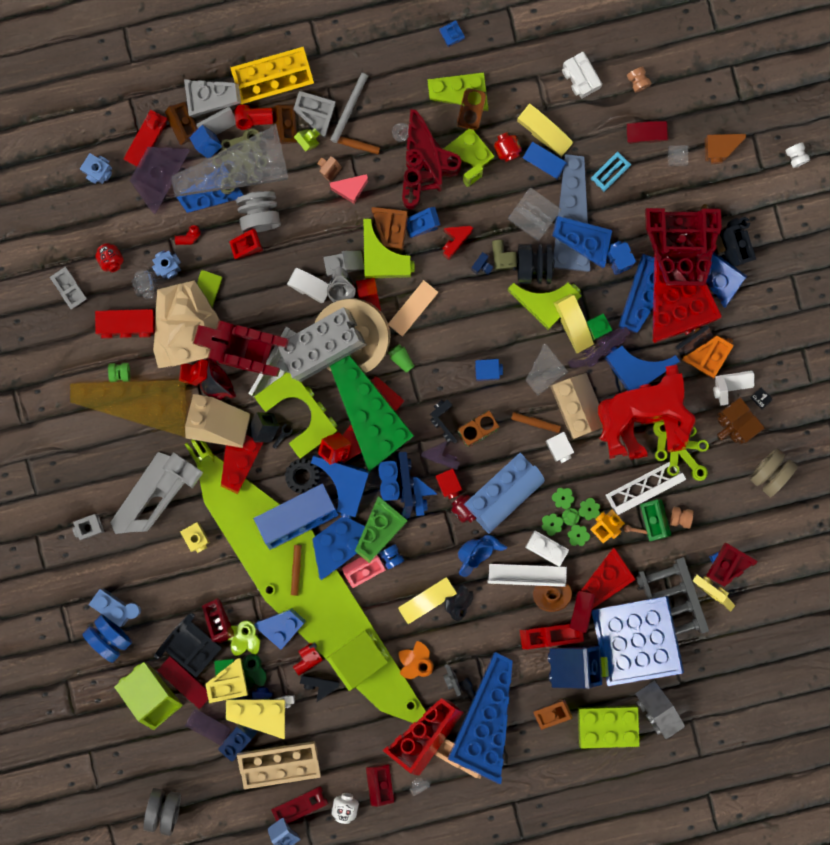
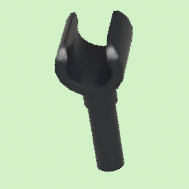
(282, 436)

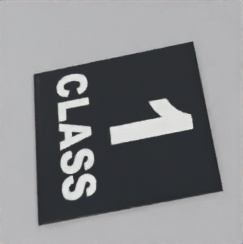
(761, 398)

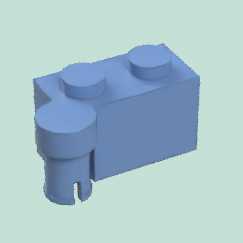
(114, 608)

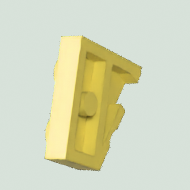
(717, 594)

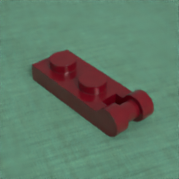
(300, 806)

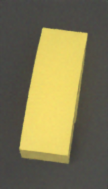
(545, 130)
(574, 323)
(427, 600)

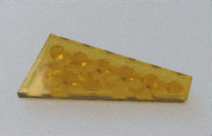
(144, 402)

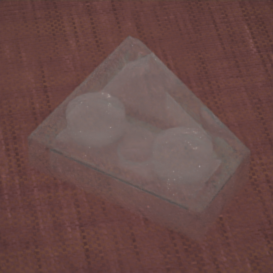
(545, 371)

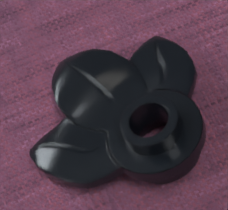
(458, 606)

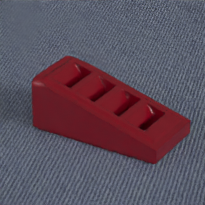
(223, 619)

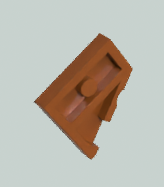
(391, 226)

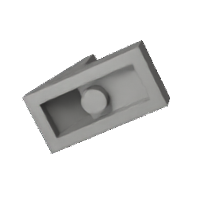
(348, 260)

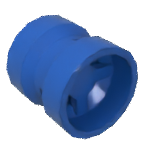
(390, 552)

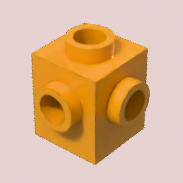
(607, 526)

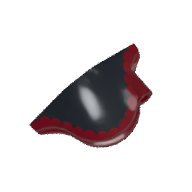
(217, 382)

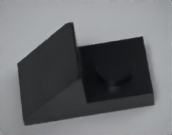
(325, 685)

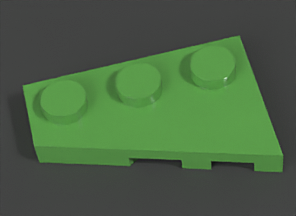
(380, 529)

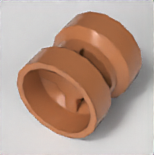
(639, 79)
(681, 517)

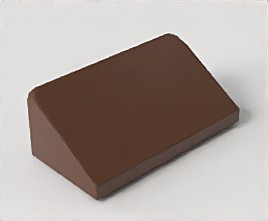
(285, 121)
(181, 122)

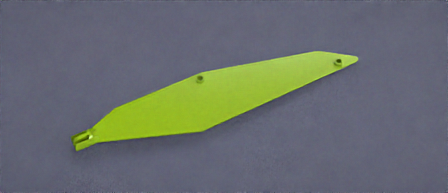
(325, 604)

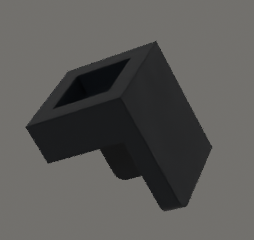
(263, 427)

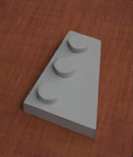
(210, 96)

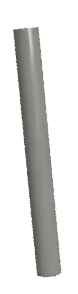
(349, 107)

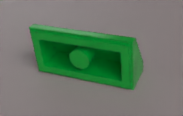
(655, 520)

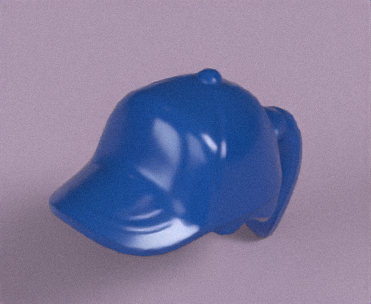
(476, 551)

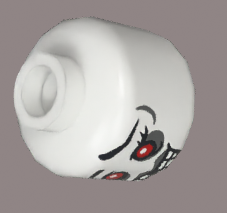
(345, 808)

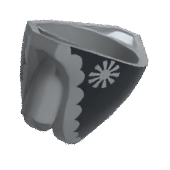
(340, 286)

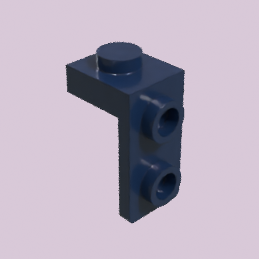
(237, 741)

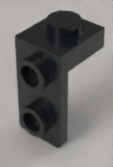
(440, 408)

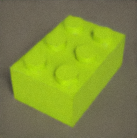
(608, 726)

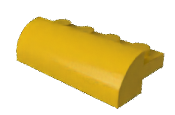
(272, 75)

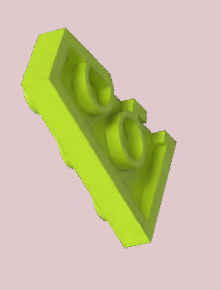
(452, 88)

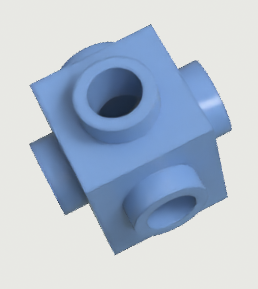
(90, 168)
(171, 269)

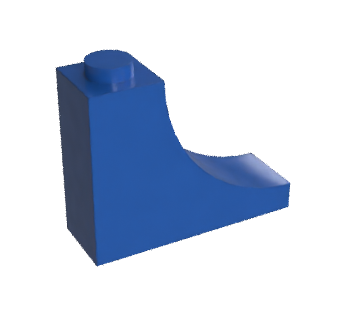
(633, 371)
(349, 482)

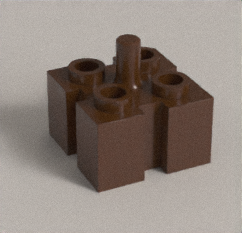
(739, 422)

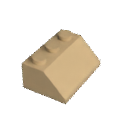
(577, 405)

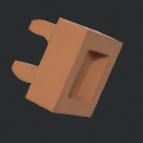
(329, 168)

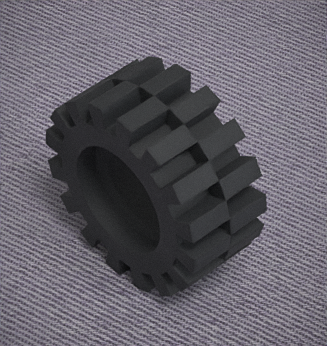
(294, 467)

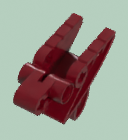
(428, 154)
(239, 347)

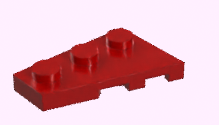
(608, 578)

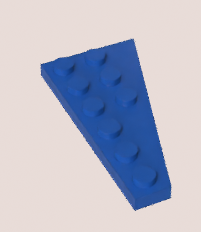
(483, 732)

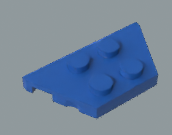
(336, 545)

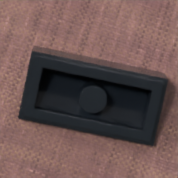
(694, 341)

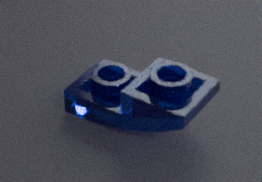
(261, 693)

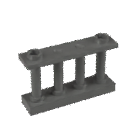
(686, 586)

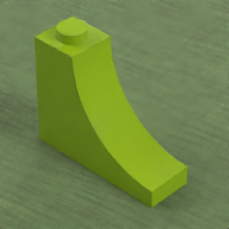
(380, 261)
(542, 304)

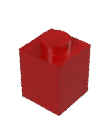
(449, 484)

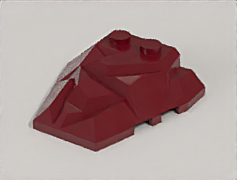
(683, 243)

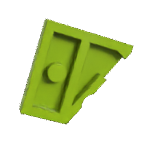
(470, 149)

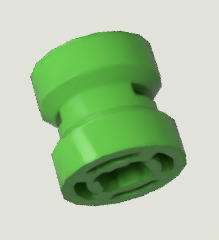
(119, 372)

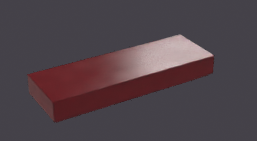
(184, 682)

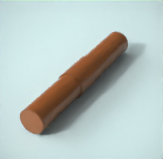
(359, 145)
(536, 422)
(296, 570)

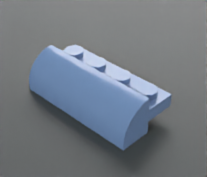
(504, 492)

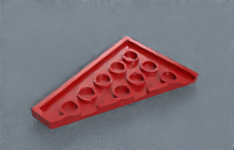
(680, 307)

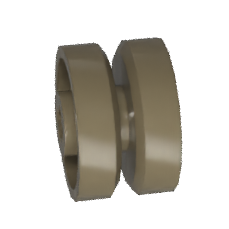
(773, 472)

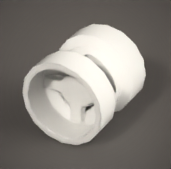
(797, 155)

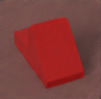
(459, 235)
(368, 291)

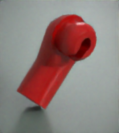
(188, 239)

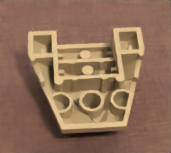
(178, 314)

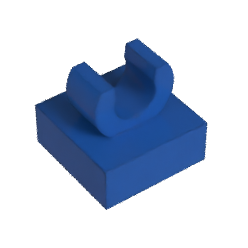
(452, 33)

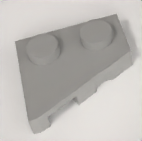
(315, 111)

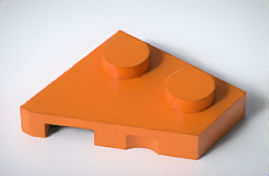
(709, 356)

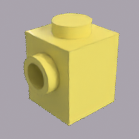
(195, 538)

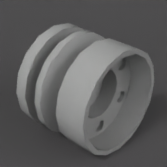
(258, 207)

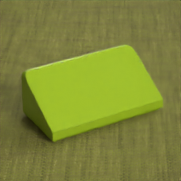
(209, 284)

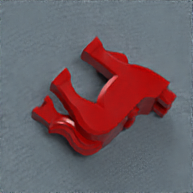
(647, 406)

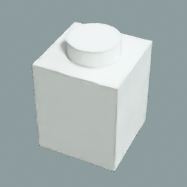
(560, 447)

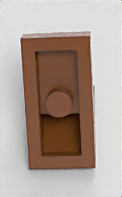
(553, 714)

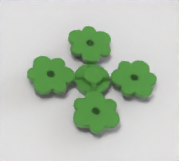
(570, 516)

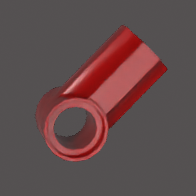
(246, 117)

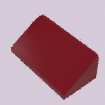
(582, 611)
(380, 785)

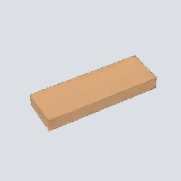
(413, 308)

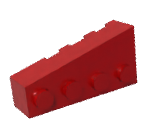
(424, 737)

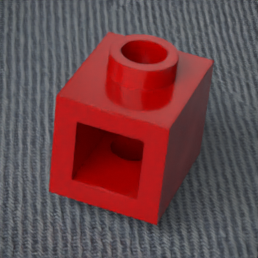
(334, 448)

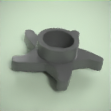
(451, 680)

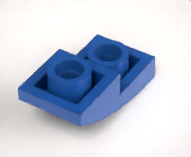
(544, 160)

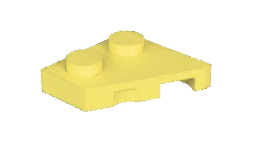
(228, 683)

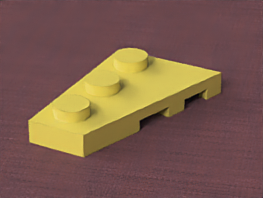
(258, 714)

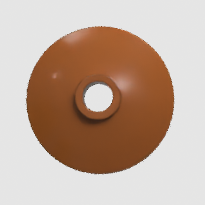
(543, 594)

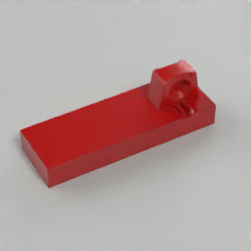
(145, 137)

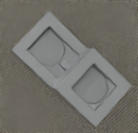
(68, 287)

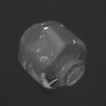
(145, 284)

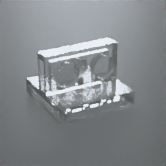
(534, 214)

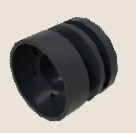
(535, 264)

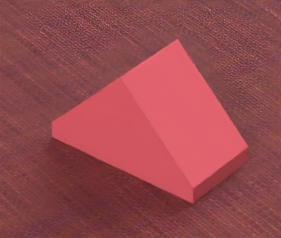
(350, 188)

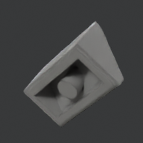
(220, 121)

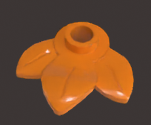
(413, 659)

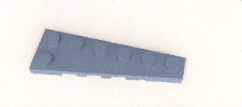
(573, 207)

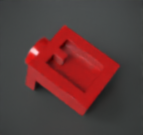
(194, 373)

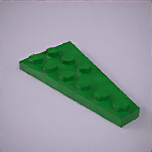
(372, 418)

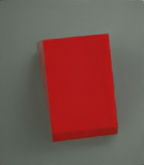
(246, 244)

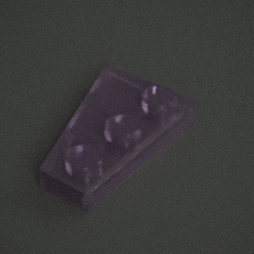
(605, 344)

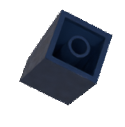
(575, 667)

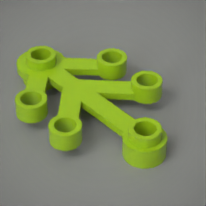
(684, 454)

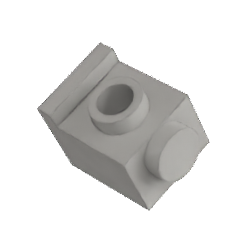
(96, 527)

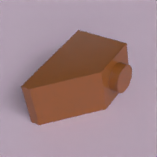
(720, 147)

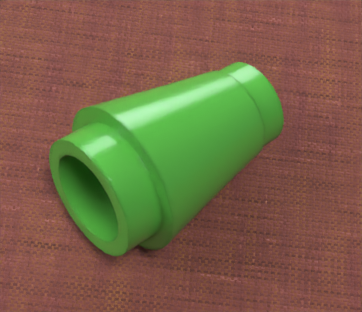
(401, 357)

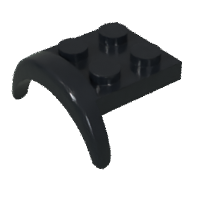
(189, 646)

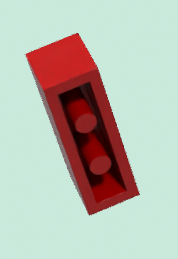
(125, 323)

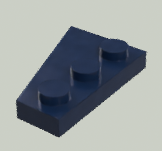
(407, 483)

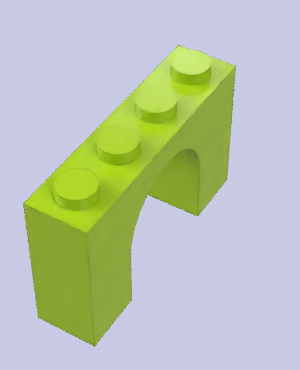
(319, 426)

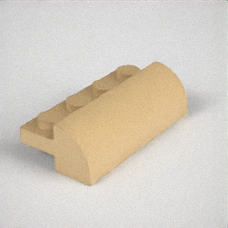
(279, 765)

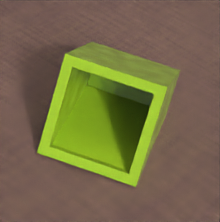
(358, 659)
(148, 696)

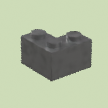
(660, 710)

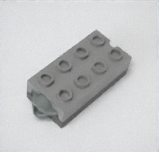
(321, 345)

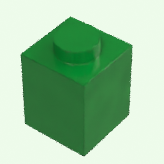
(599, 327)

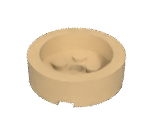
(372, 327)

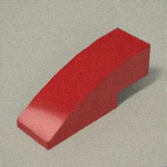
(549, 636)

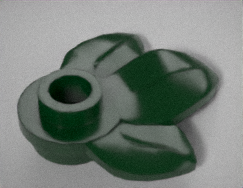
(253, 674)

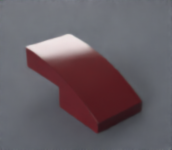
(647, 132)

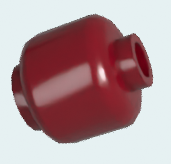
(461, 511)

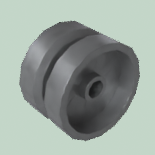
(162, 812)

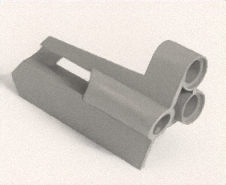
(160, 479)

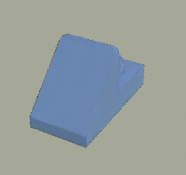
(282, 834)

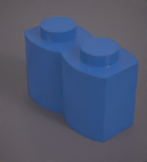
(389, 487)

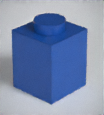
(205, 141)
(488, 370)

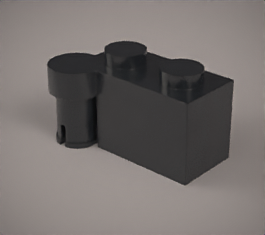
(737, 242)

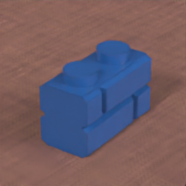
(620, 257)

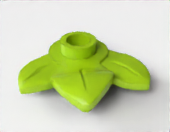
(244, 641)

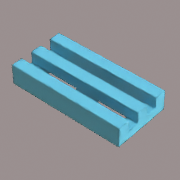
(612, 159)

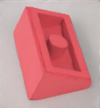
(361, 571)

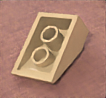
(216, 422)

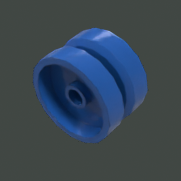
(107, 638)

